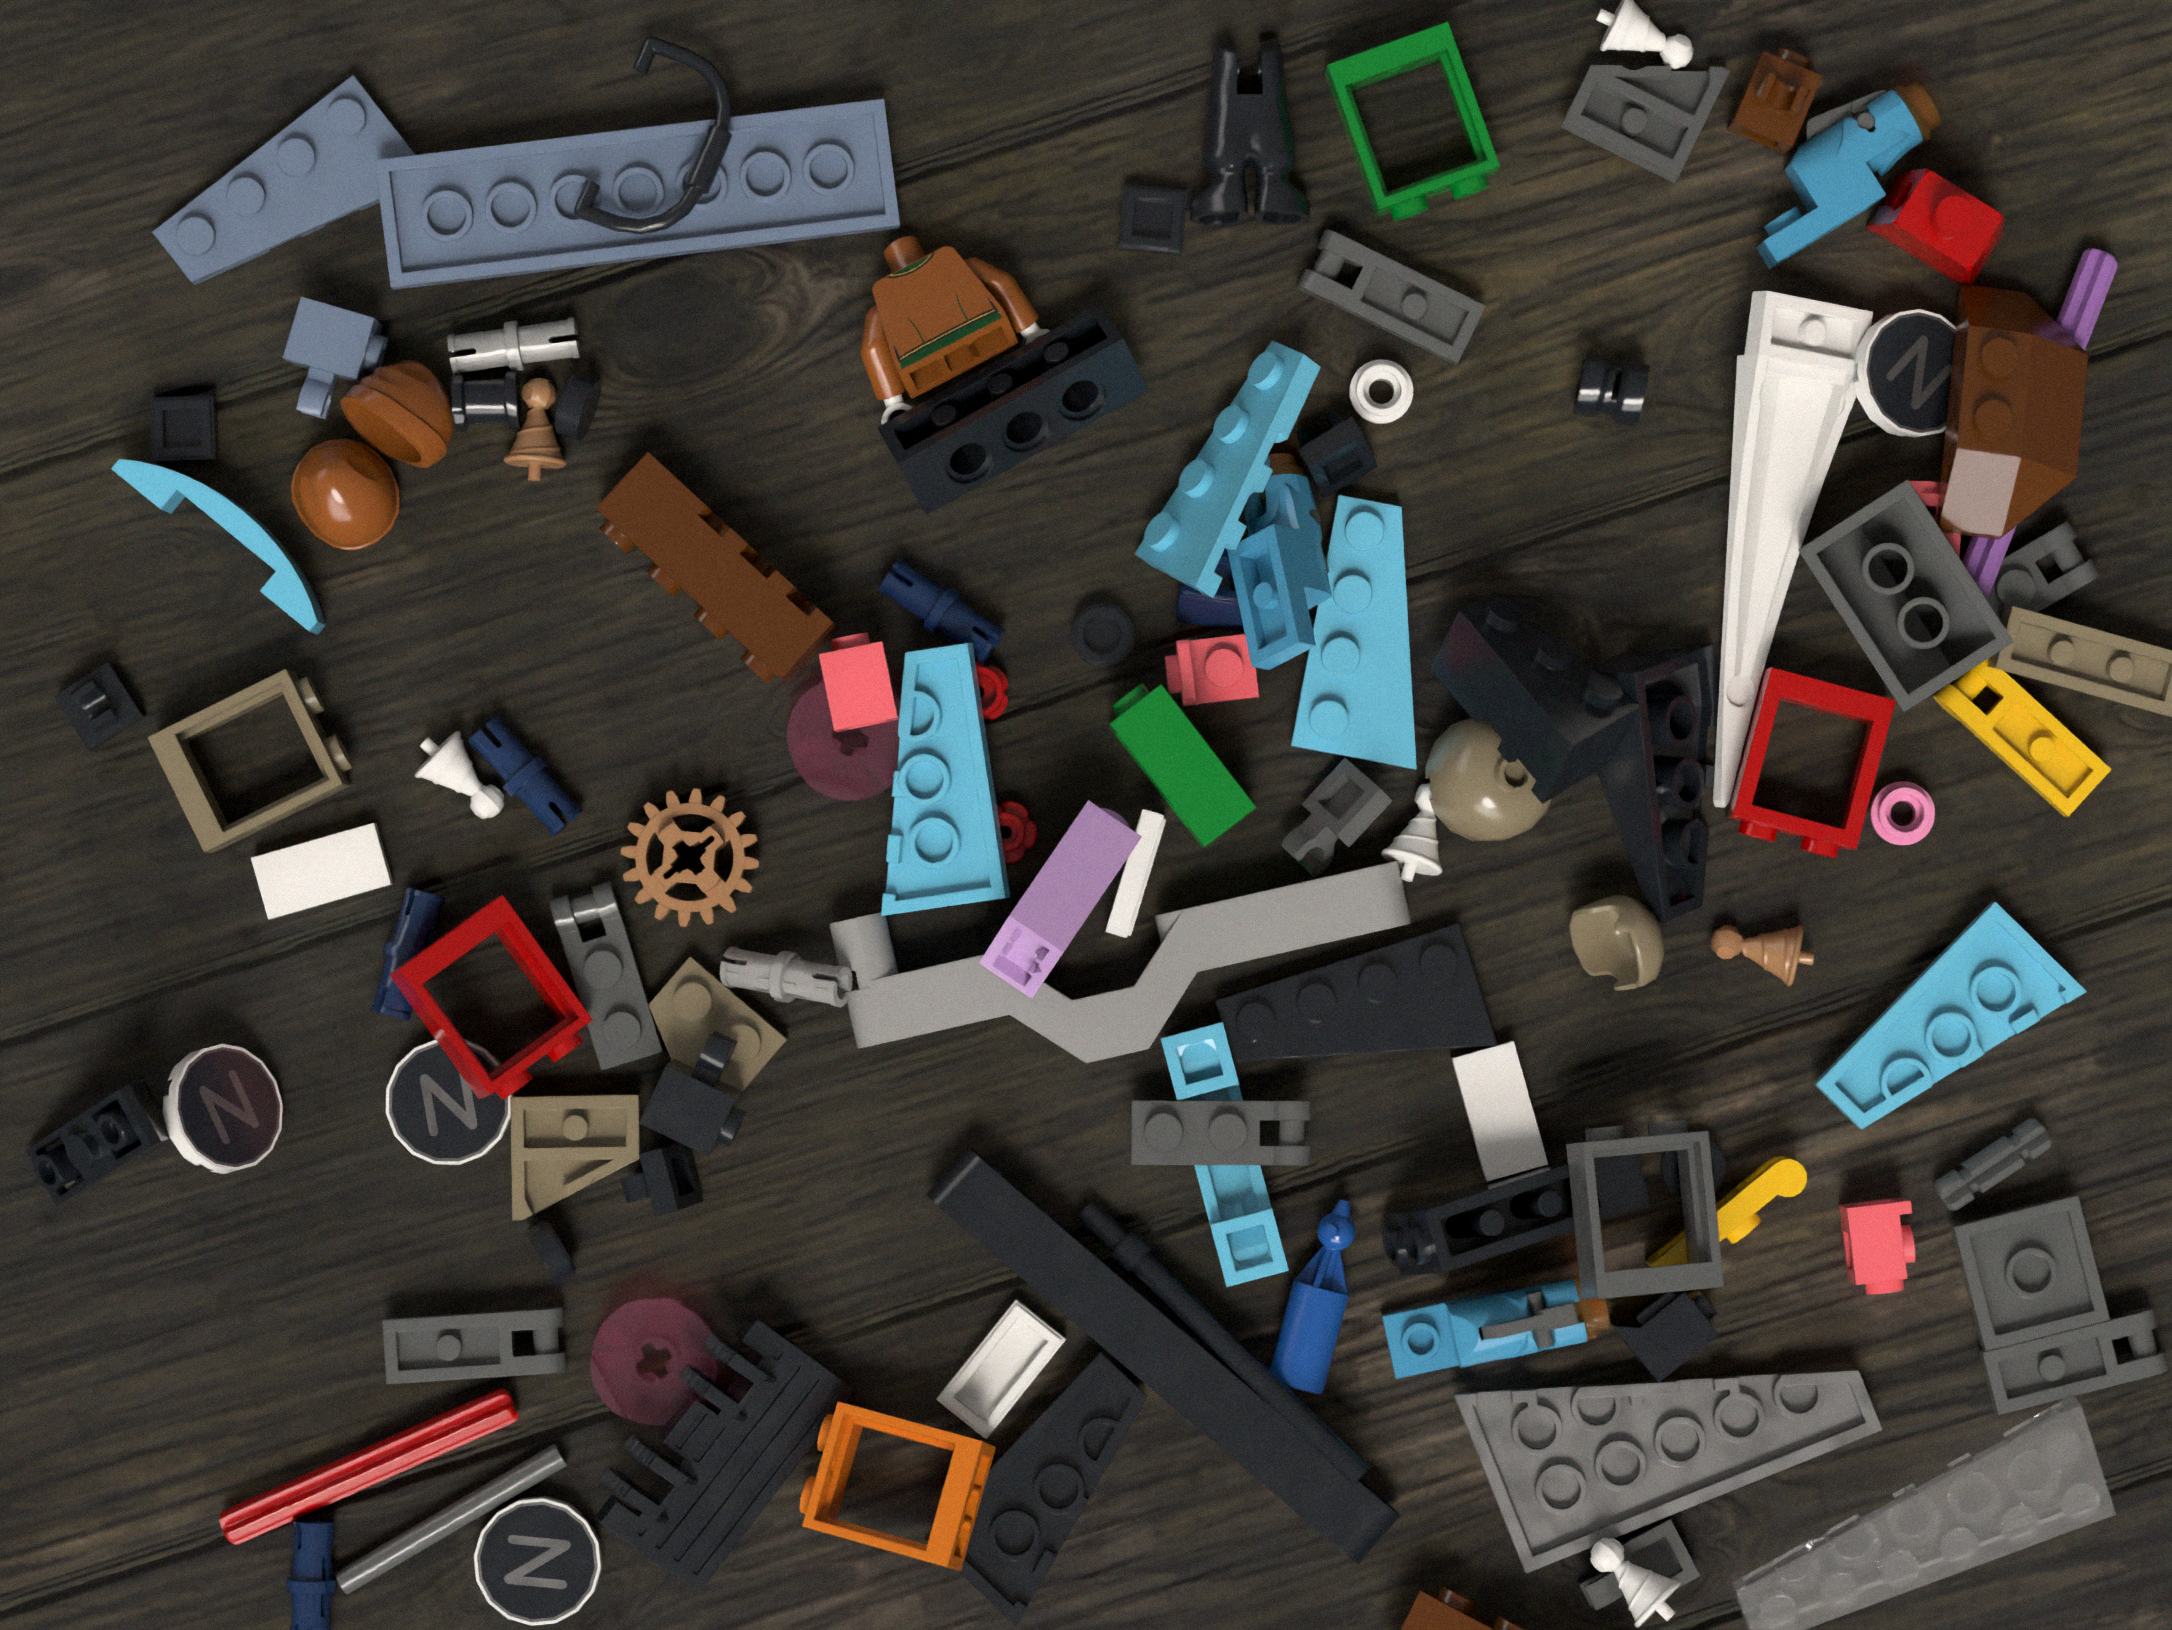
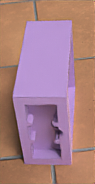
(1060, 898)

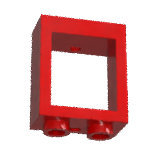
(1824, 697)
(555, 1042)

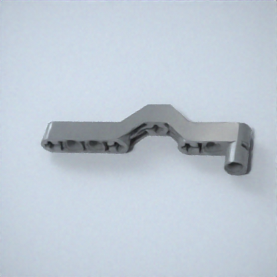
(1125, 1019)

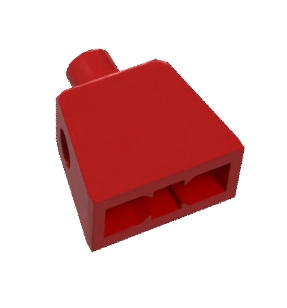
(1938, 224)

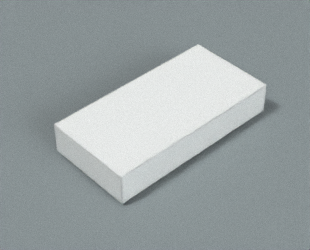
(322, 871)
(1135, 875)
(1499, 1111)
(1001, 1368)

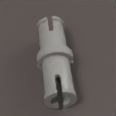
(513, 346)
(786, 976)

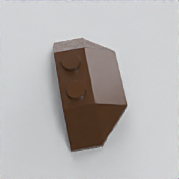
(2008, 413)

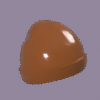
(402, 413)
(345, 493)

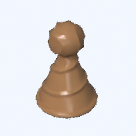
(536, 441)
(1774, 951)

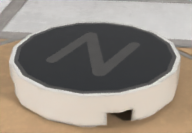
(1906, 372)
(223, 1108)
(437, 1110)
(538, 1560)

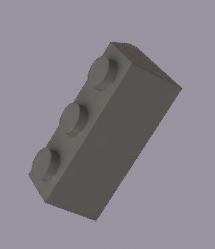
(1905, 595)

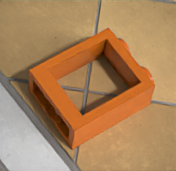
(958, 1501)

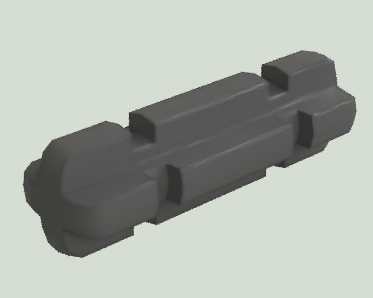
(1993, 1164)

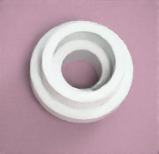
(1381, 371)

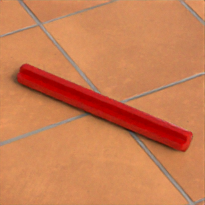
(368, 1466)

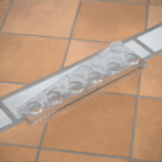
(1979, 1510)

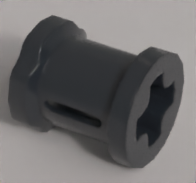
(486, 401)

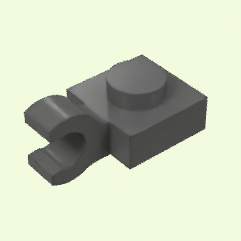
(1339, 809)
(1652, 1548)

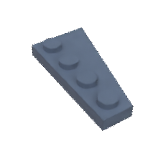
(288, 186)

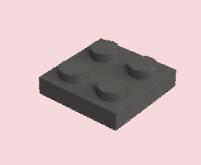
(2030, 1272)

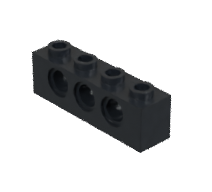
(1013, 408)

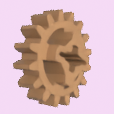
(672, 835)

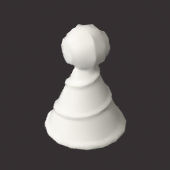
(1633, 30)
(452, 768)
(1417, 844)
(1641, 1587)

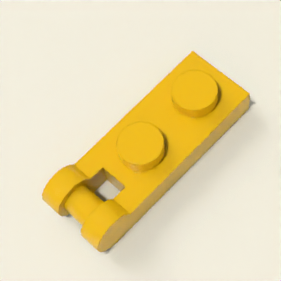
(2025, 737)
(1738, 1207)

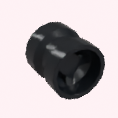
(1597, 384)

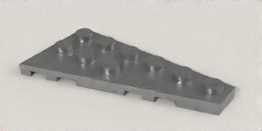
(1629, 1453)

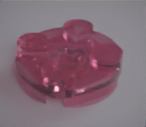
(819, 757)
(618, 1350)

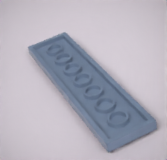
(515, 202)

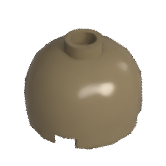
(1477, 788)

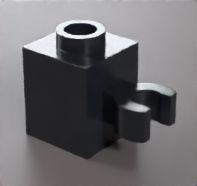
(694, 1103)

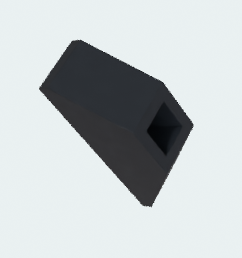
(99, 1142)

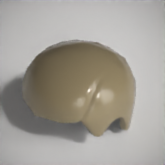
(1618, 940)

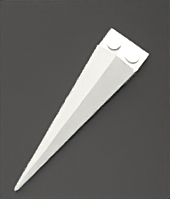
(1787, 424)

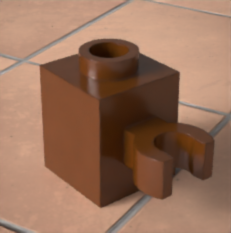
(1775, 100)

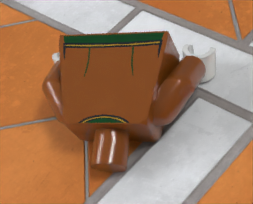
(938, 320)

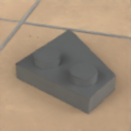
(1645, 113)

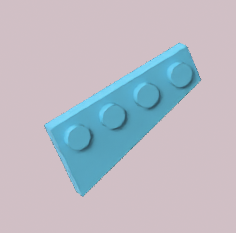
(1233, 464)
(1359, 672)
(945, 810)
(1962, 1005)

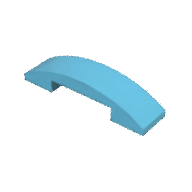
(285, 588)
(1232, 1194)

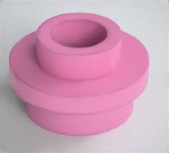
(1921, 806)

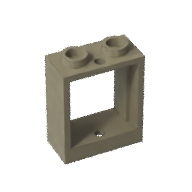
(192, 787)

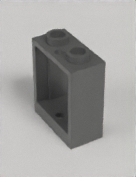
(1698, 1206)

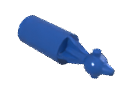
(1316, 1308)

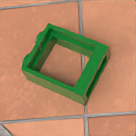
(1394, 59)
(1179, 763)

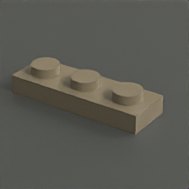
(2086, 660)

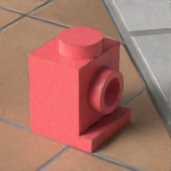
(1877, 1243)

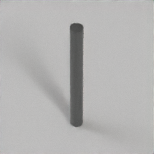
(451, 1518)

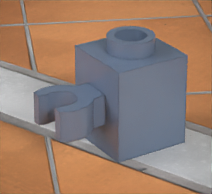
(332, 346)

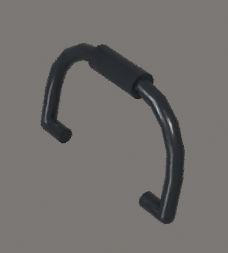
(705, 164)

